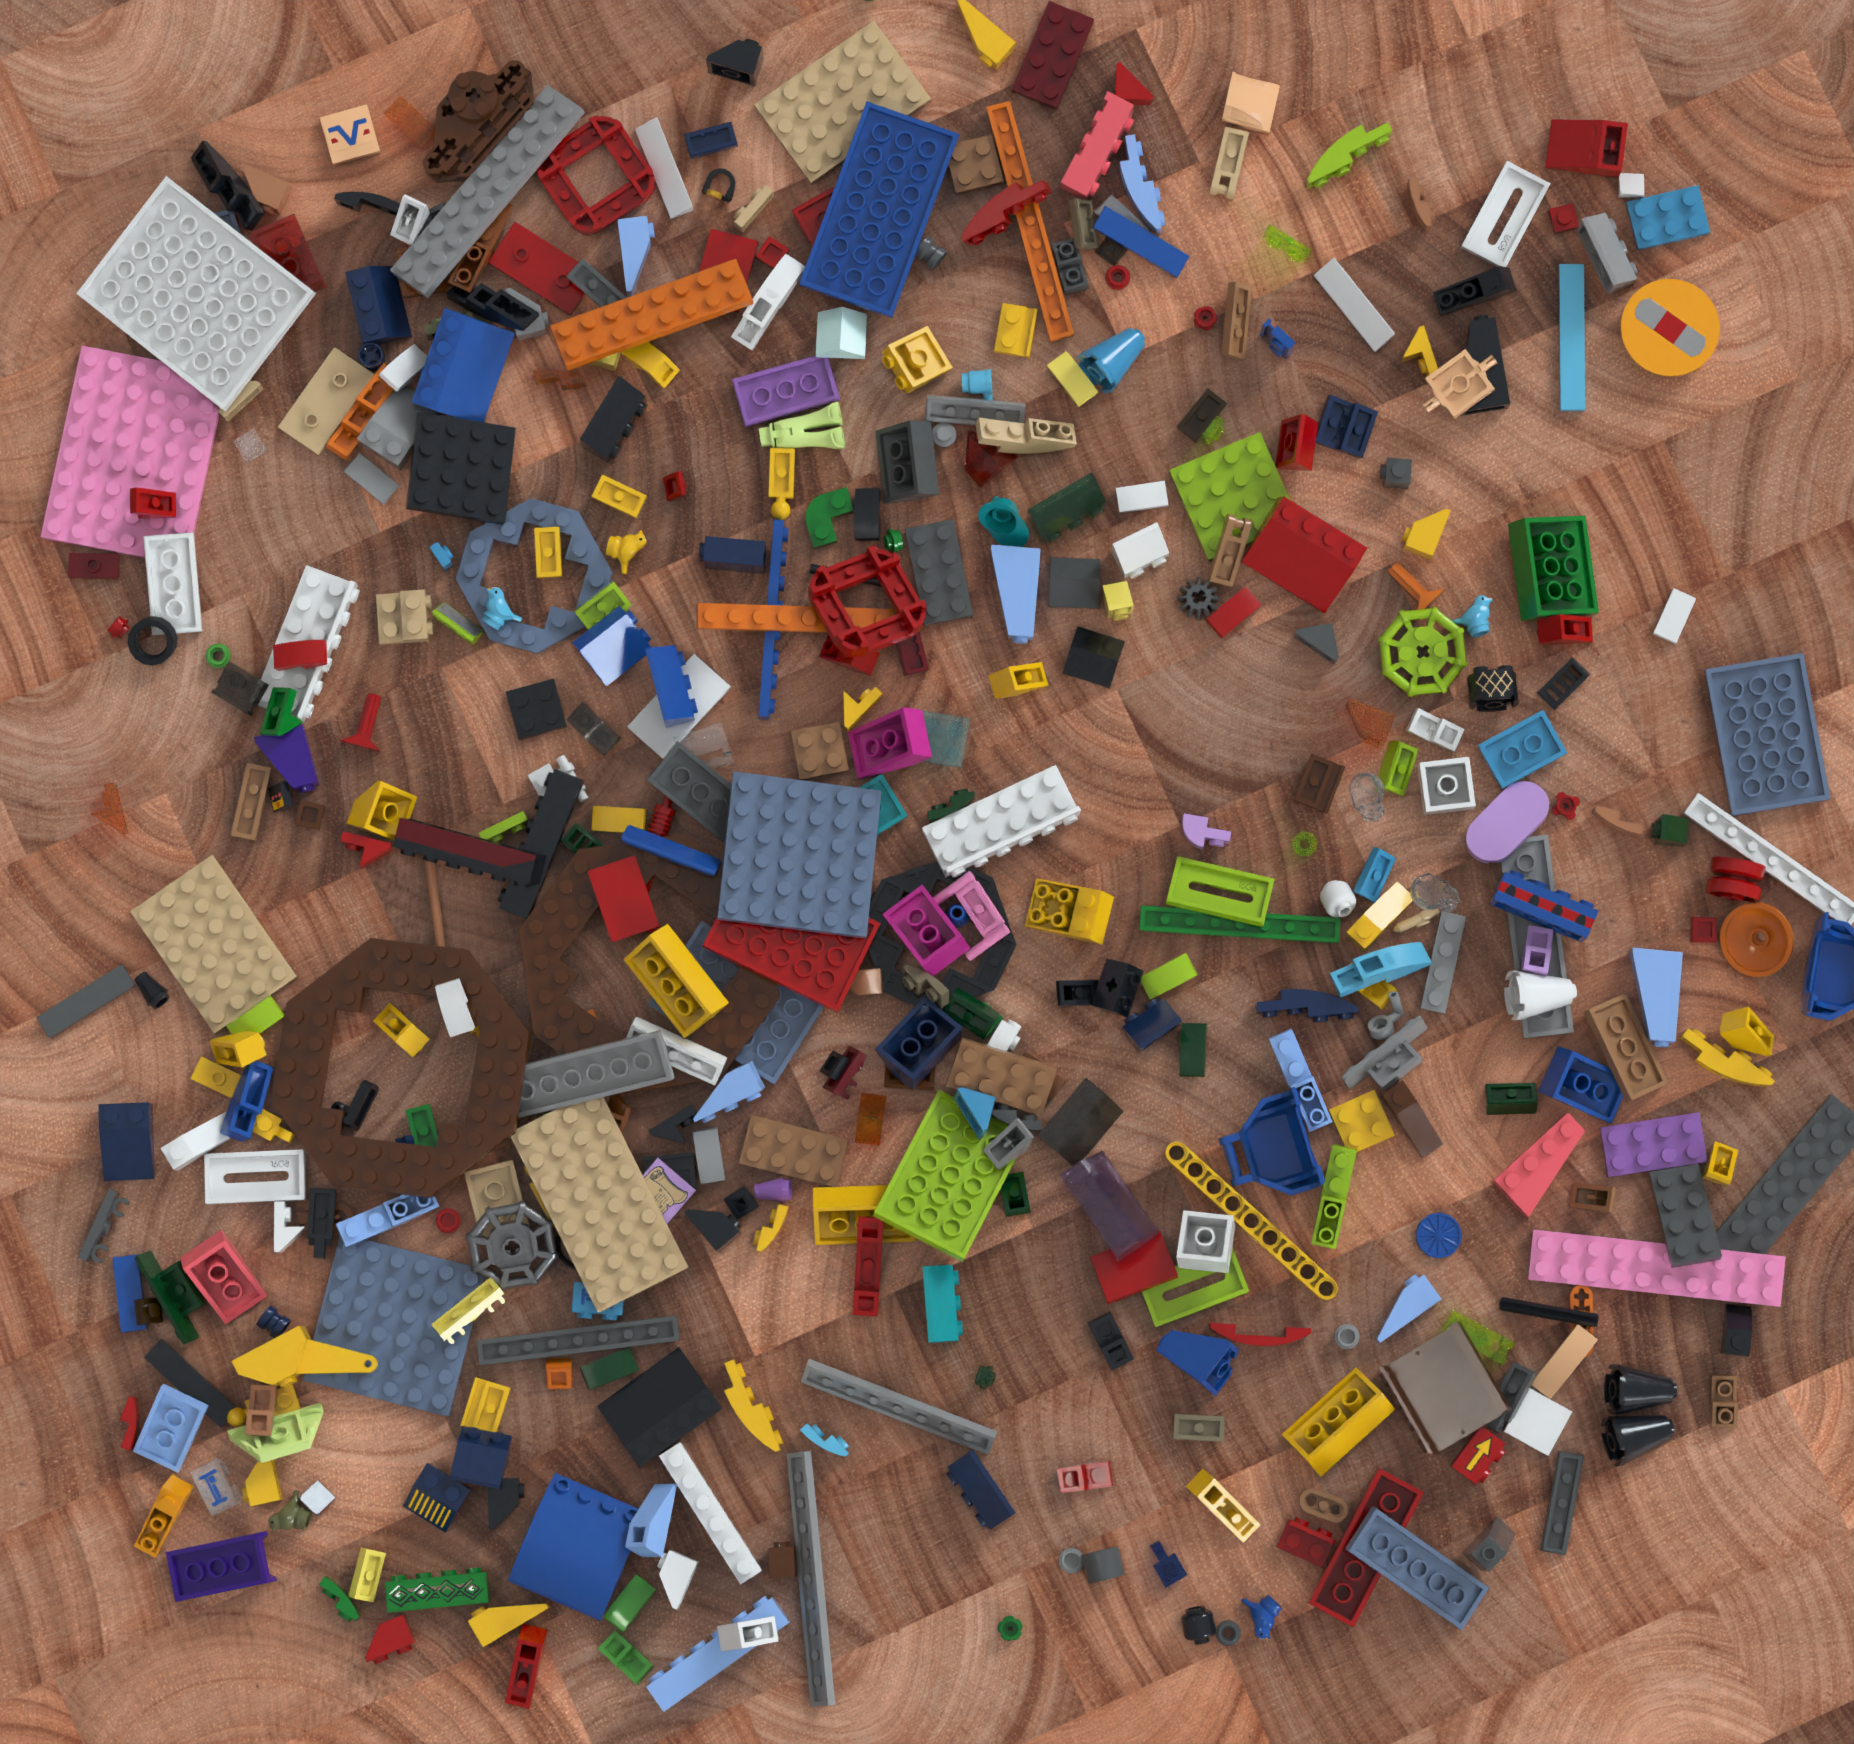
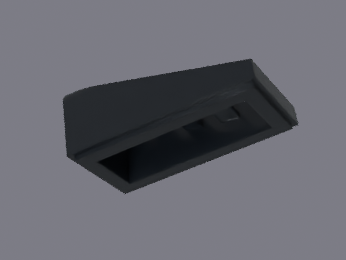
(1578, 667)

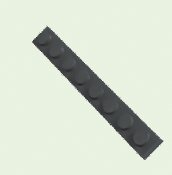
(578, 1340)

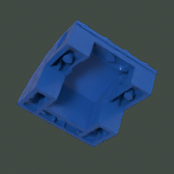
(575, 1547)

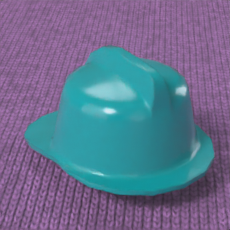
(1003, 522)

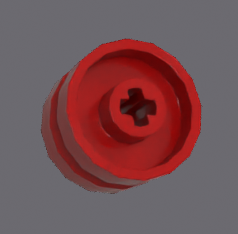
(1735, 879)

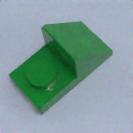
(277, 716)

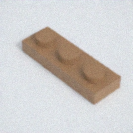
(1236, 321)
(251, 802)

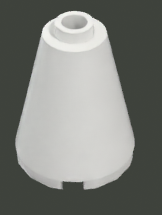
(1536, 993)

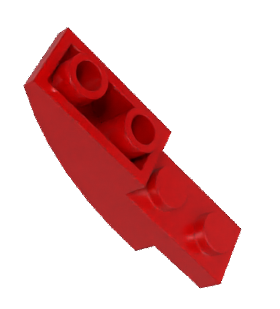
(994, 214)

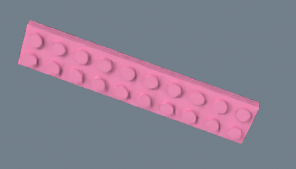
(1647, 1268)

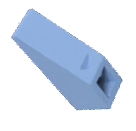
(735, 1086)
(651, 1522)

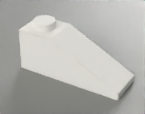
(195, 1143)

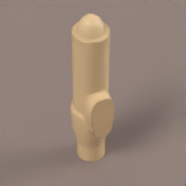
(1417, 920)

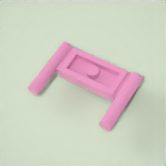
(980, 910)

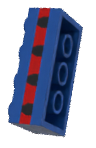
(1544, 906)

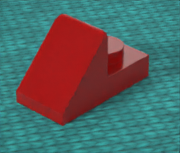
(152, 503)
(373, 848)

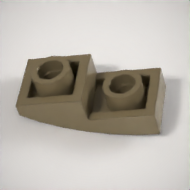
(921, 982)

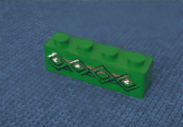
(437, 1591)

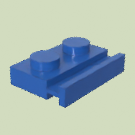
(1279, 341)

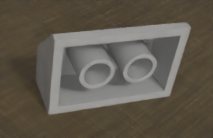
(1607, 253)

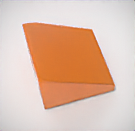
(559, 1373)

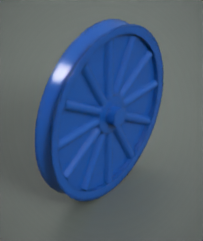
(1438, 1235)

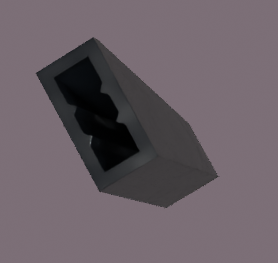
(1480, 344)

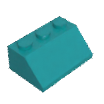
(942, 1303)

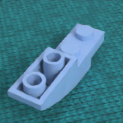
(1141, 194)
(1299, 1076)
(383, 1218)

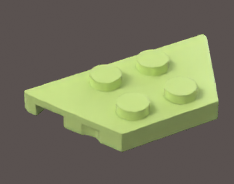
(290, 1434)

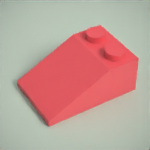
(222, 1277)

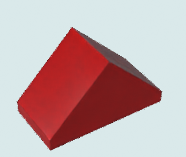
(1130, 88)

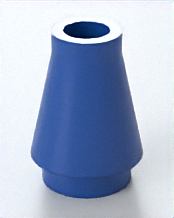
(960, 921)

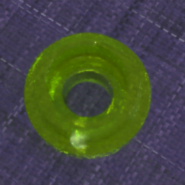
(1304, 836)

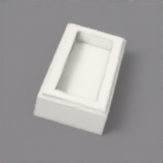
(1141, 497)
(1674, 616)

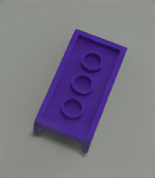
(219, 1566)

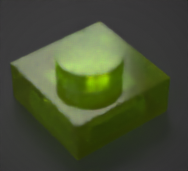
(1214, 430)

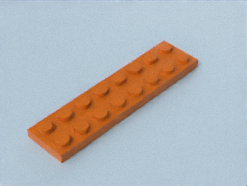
(651, 314)

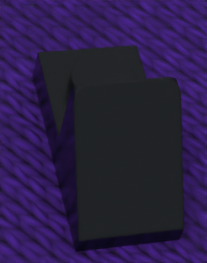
(1075, 992)
(668, 1128)

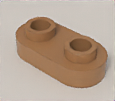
(1323, 1505)

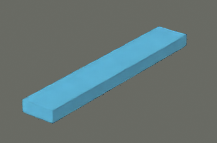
(1571, 337)

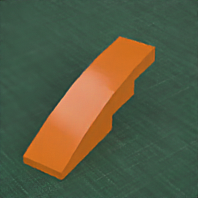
(366, 404)

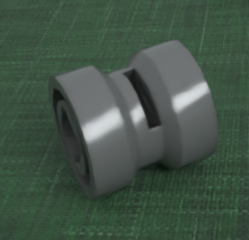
(930, 253)

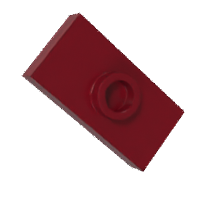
(93, 566)
(912, 655)

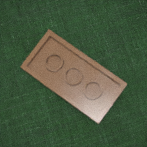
(1626, 1047)
(1002, 1074)
(793, 1151)

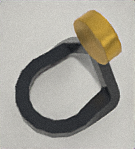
(717, 195)

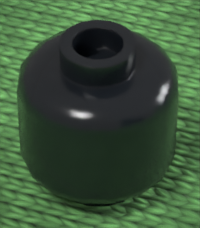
(1198, 1624)

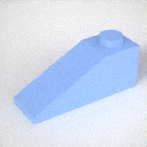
(635, 245)
(1410, 1303)

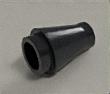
(152, 991)

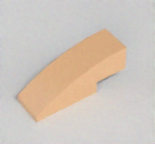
(1564, 1361)

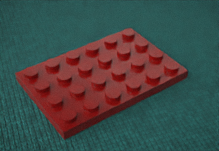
(802, 961)

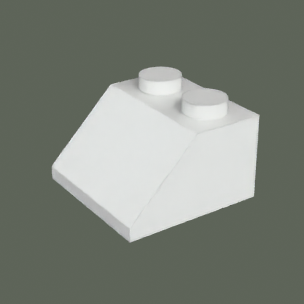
(1140, 551)
(676, 1575)

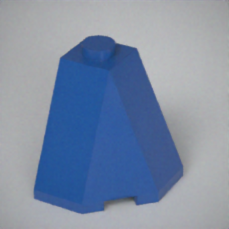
(1200, 1357)

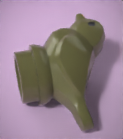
(291, 1516)

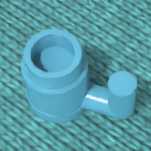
(978, 383)

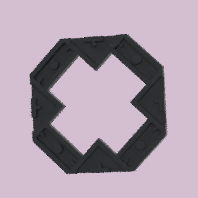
(887, 952)

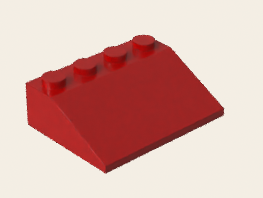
(1303, 554)

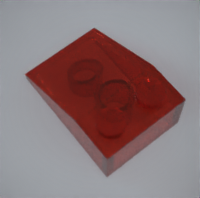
(289, 248)

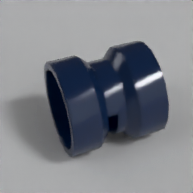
(368, 353)
(273, 1322)

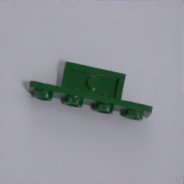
(174, 1292)

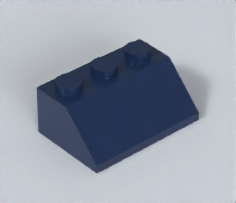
(378, 305)
(919, 1042)
(980, 1490)

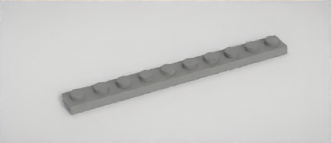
(810, 1579)

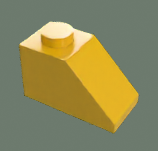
(1425, 534)
(1018, 680)
(401, 1030)
(1746, 1032)
(238, 1048)
(262, 1484)

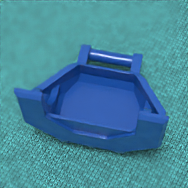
(1829, 970)
(1275, 1147)

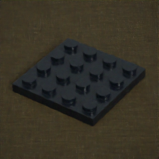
(460, 468)

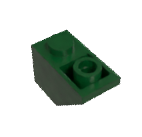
(1669, 830)

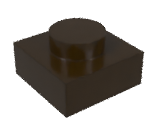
(148, 1311)

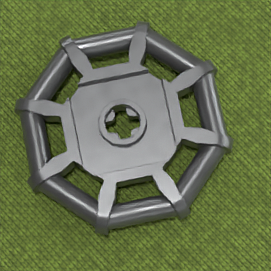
(502, 1235)

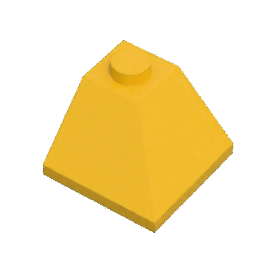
(380, 809)

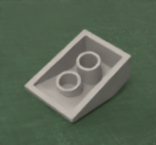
(392, 428)

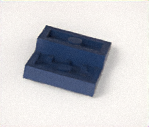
(1345, 426)

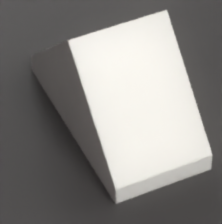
(409, 219)

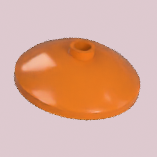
(1742, 943)

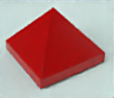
(674, 485)

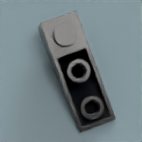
(1475, 290)

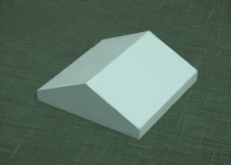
(841, 334)

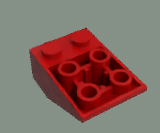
(1587, 146)

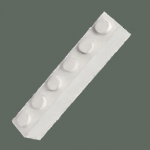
(710, 1513)

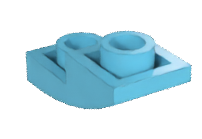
(832, 1444)

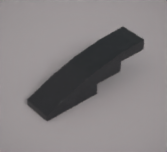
(225, 182)
(494, 306)
(189, 1381)

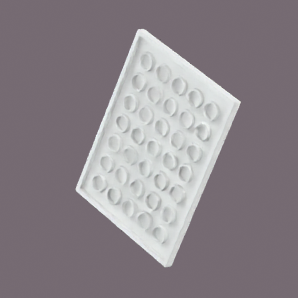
(196, 293)

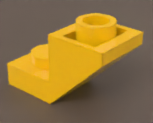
(653, 362)

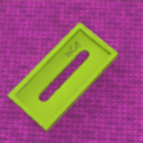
(1194, 871)
(1168, 1311)

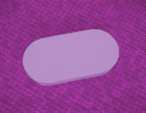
(1507, 822)

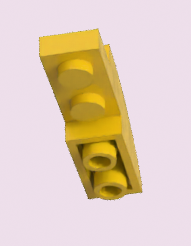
(1735, 1067)
(756, 1417)

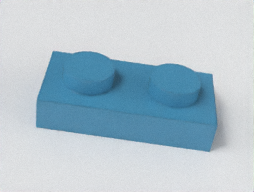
(1374, 874)

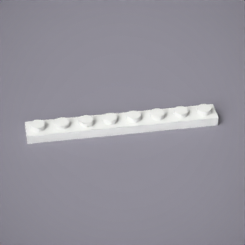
(1776, 862)

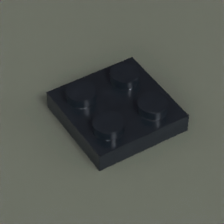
(536, 709)

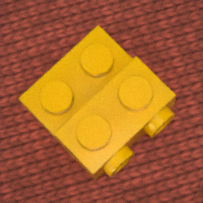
(915, 360)

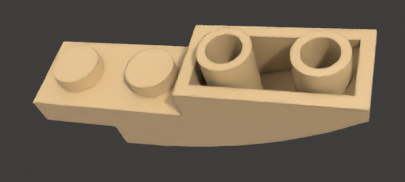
(1026, 438)

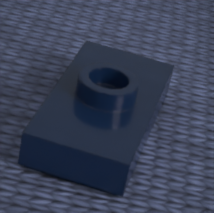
(710, 140)

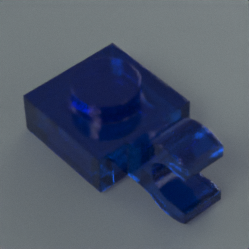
(1169, 1567)

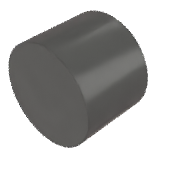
(1103, 1564)

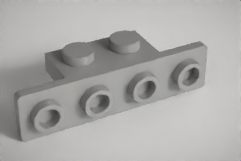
(1390, 1060)

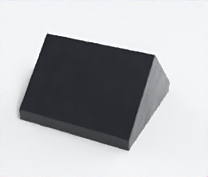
(1093, 657)

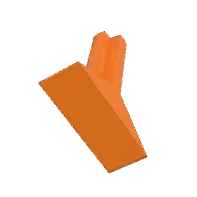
(1413, 587)

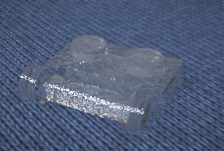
(706, 741)

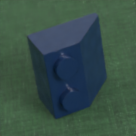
(1151, 1024)
(481, 1457)

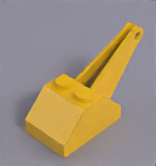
(297, 1354)

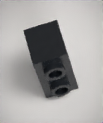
(1117, 987)

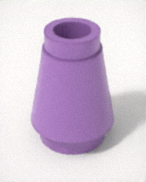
(774, 1190)

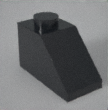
(1737, 1331)
(504, 1500)

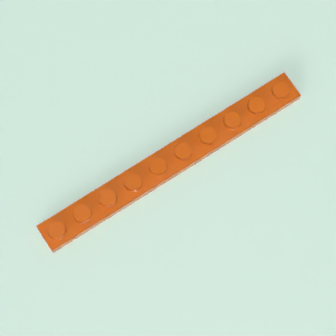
(1030, 224)

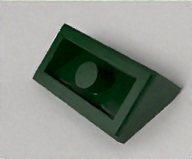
(970, 1013)
(1511, 1098)

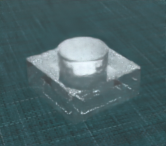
(250, 445)

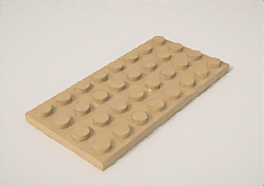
(599, 1201)

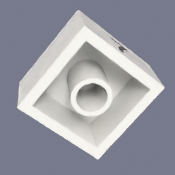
(1446, 786)
(1205, 1241)

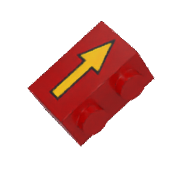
(1478, 1455)

